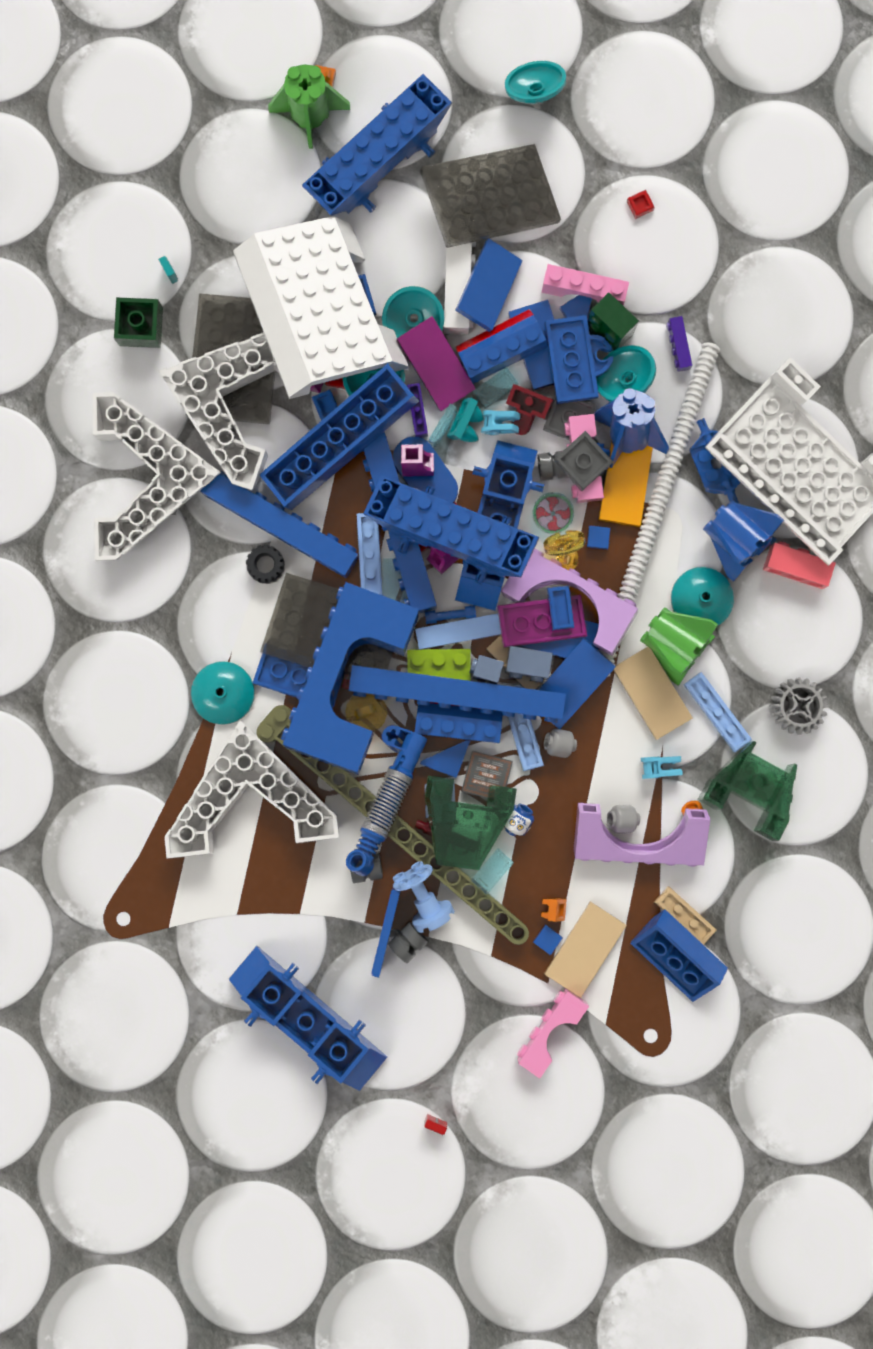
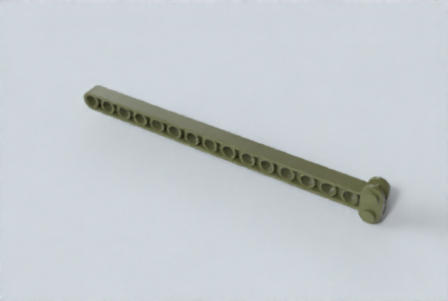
(272, 729)

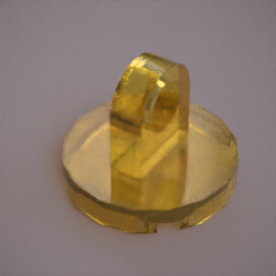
(565, 546)
(366, 712)

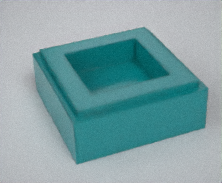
(168, 269)

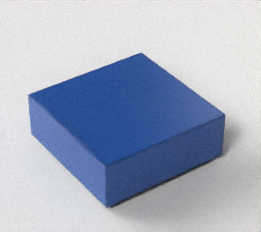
(598, 537)
(547, 939)

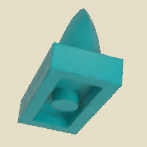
(467, 413)

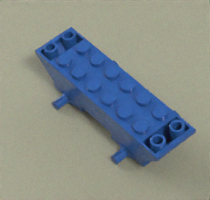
(379, 147)
(504, 494)
(436, 523)
(307, 1020)

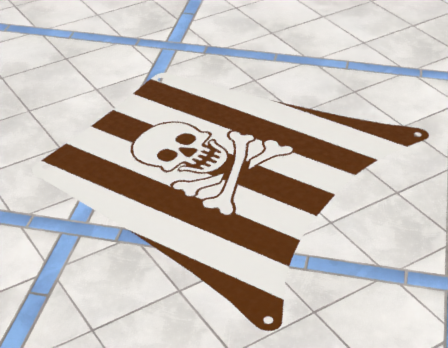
(265, 870)

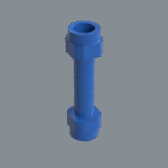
(432, 616)

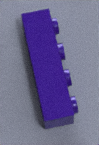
(679, 343)
(418, 413)

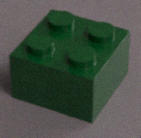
(612, 321)
(138, 322)

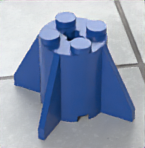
(631, 423)
(741, 534)

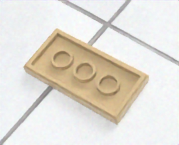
(652, 693)
(585, 949)

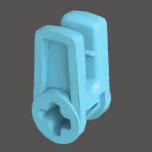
(494, 420)
(653, 769)

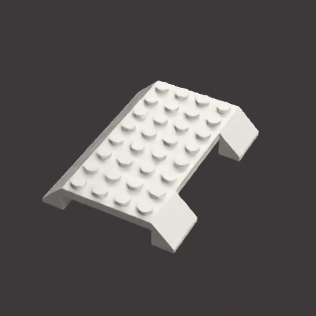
(314, 304)
(796, 463)

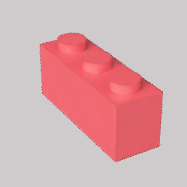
(798, 565)

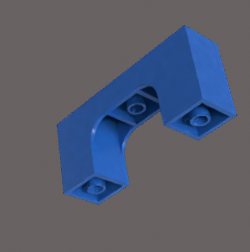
(355, 621)

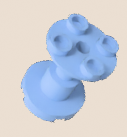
(431, 912)

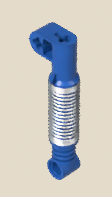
(390, 796)

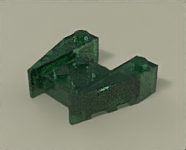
(757, 784)

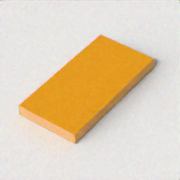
(626, 488)

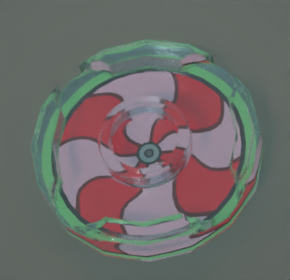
(553, 513)

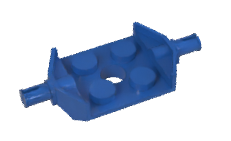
(714, 480)

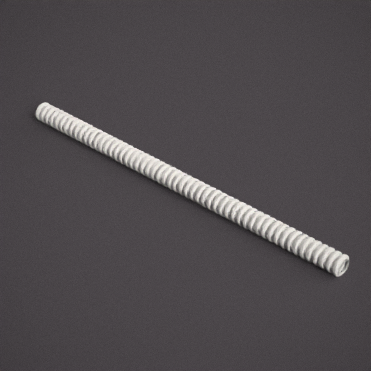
(668, 474)

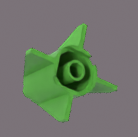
(307, 98)
(678, 641)

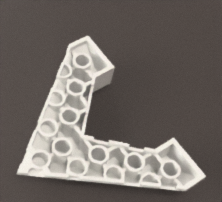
(199, 390)
(177, 480)
(241, 764)

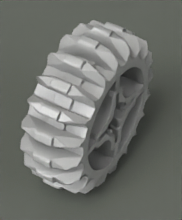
(794, 699)

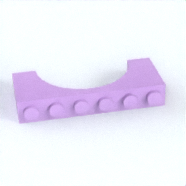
(613, 613)
(683, 846)

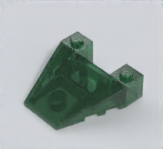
(465, 831)

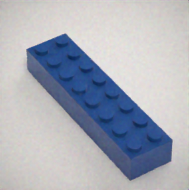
(339, 437)

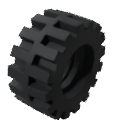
(259, 552)

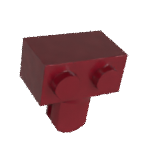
(529, 405)

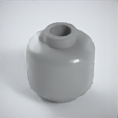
(560, 743)
(623, 819)

